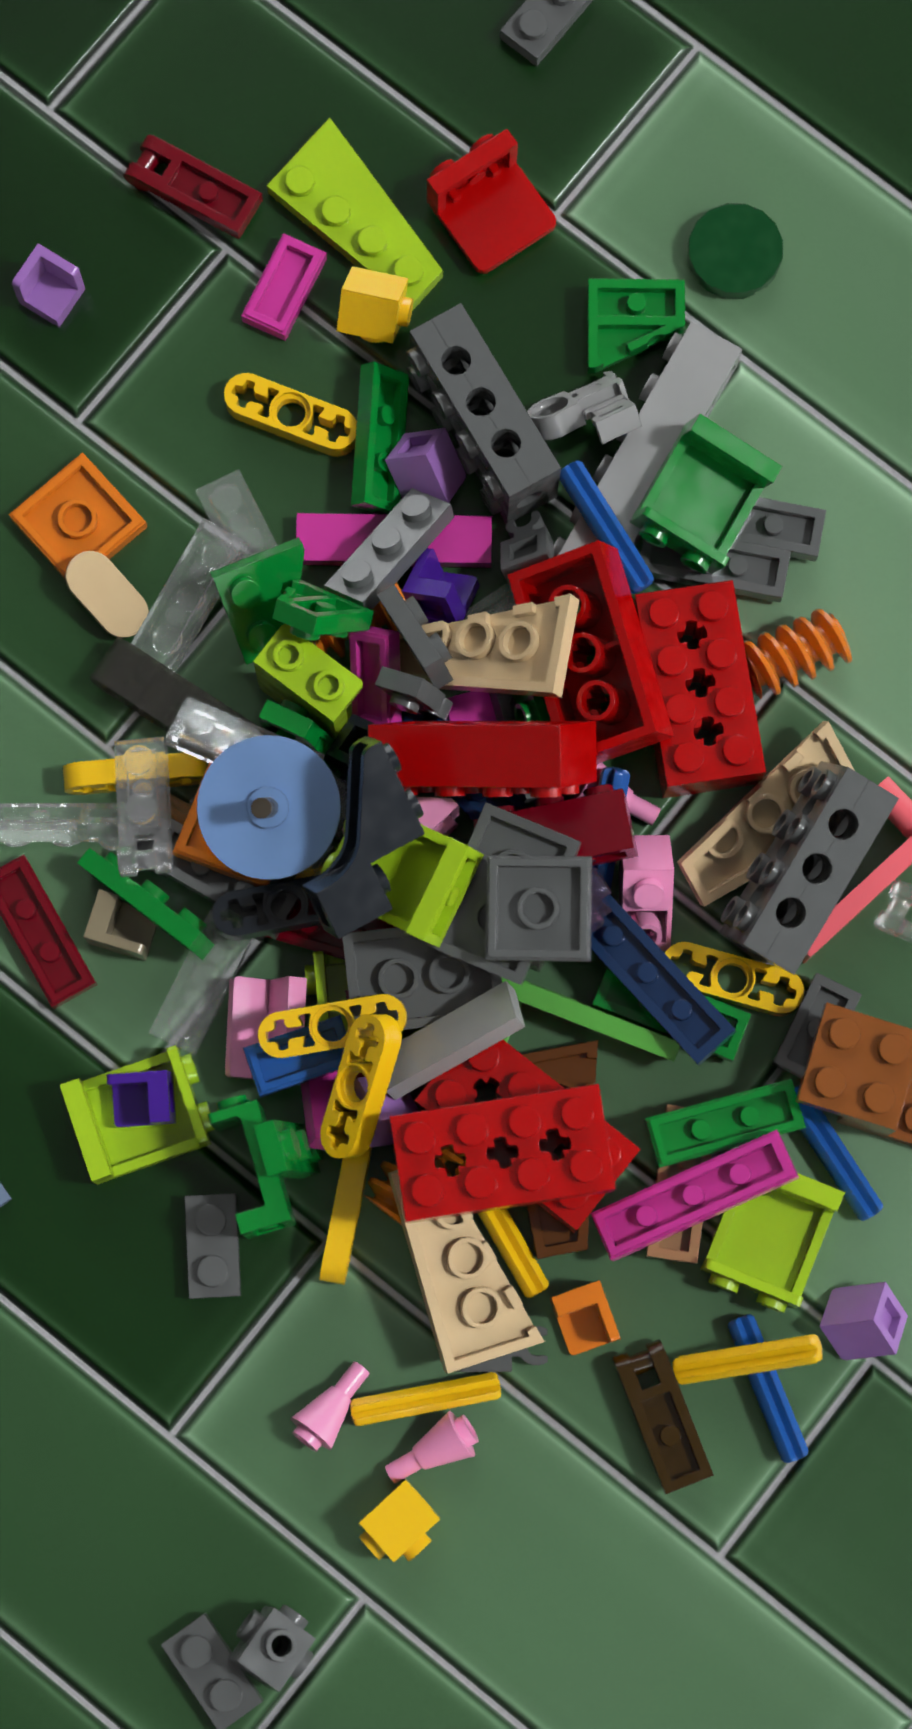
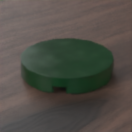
(735, 250)

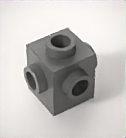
(255, 1651)

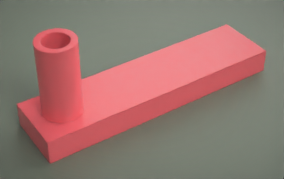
(879, 879)

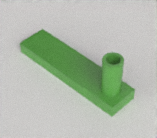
(594, 1019)

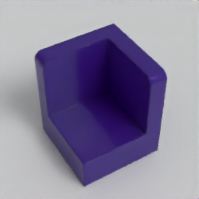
(440, 593)
(143, 1098)

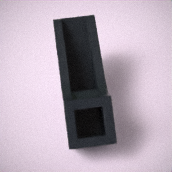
(377, 822)

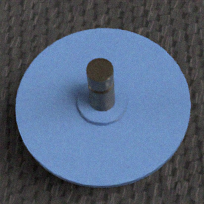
(268, 807)

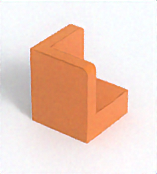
(585, 1318)

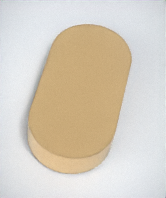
(106, 594)

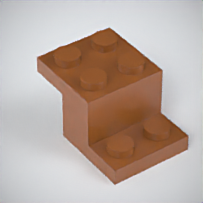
(861, 1073)

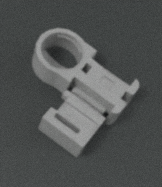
(601, 401)

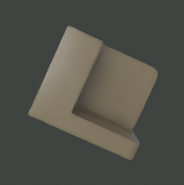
(119, 927)

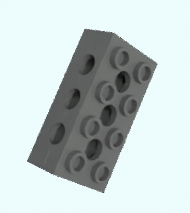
(482, 414)
(830, 855)

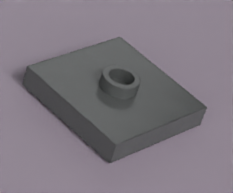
(539, 908)

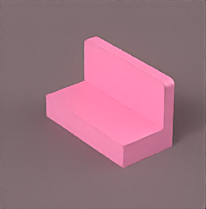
(248, 1005)

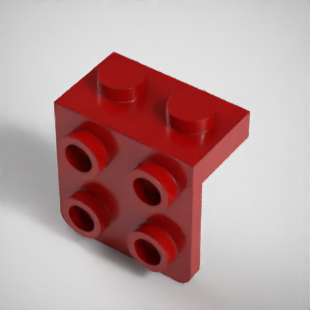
(489, 202)

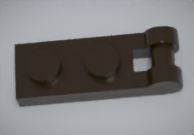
(663, 1419)

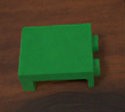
(703, 494)
(277, 1210)

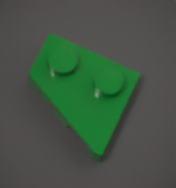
(631, 317)
(251, 592)
(319, 612)
(292, 722)

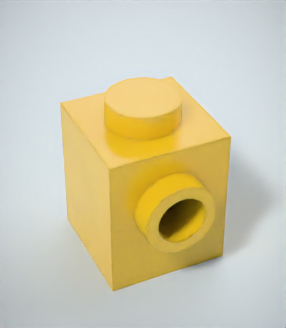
(374, 305)
(399, 1524)

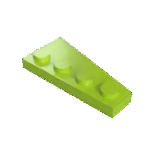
(348, 208)

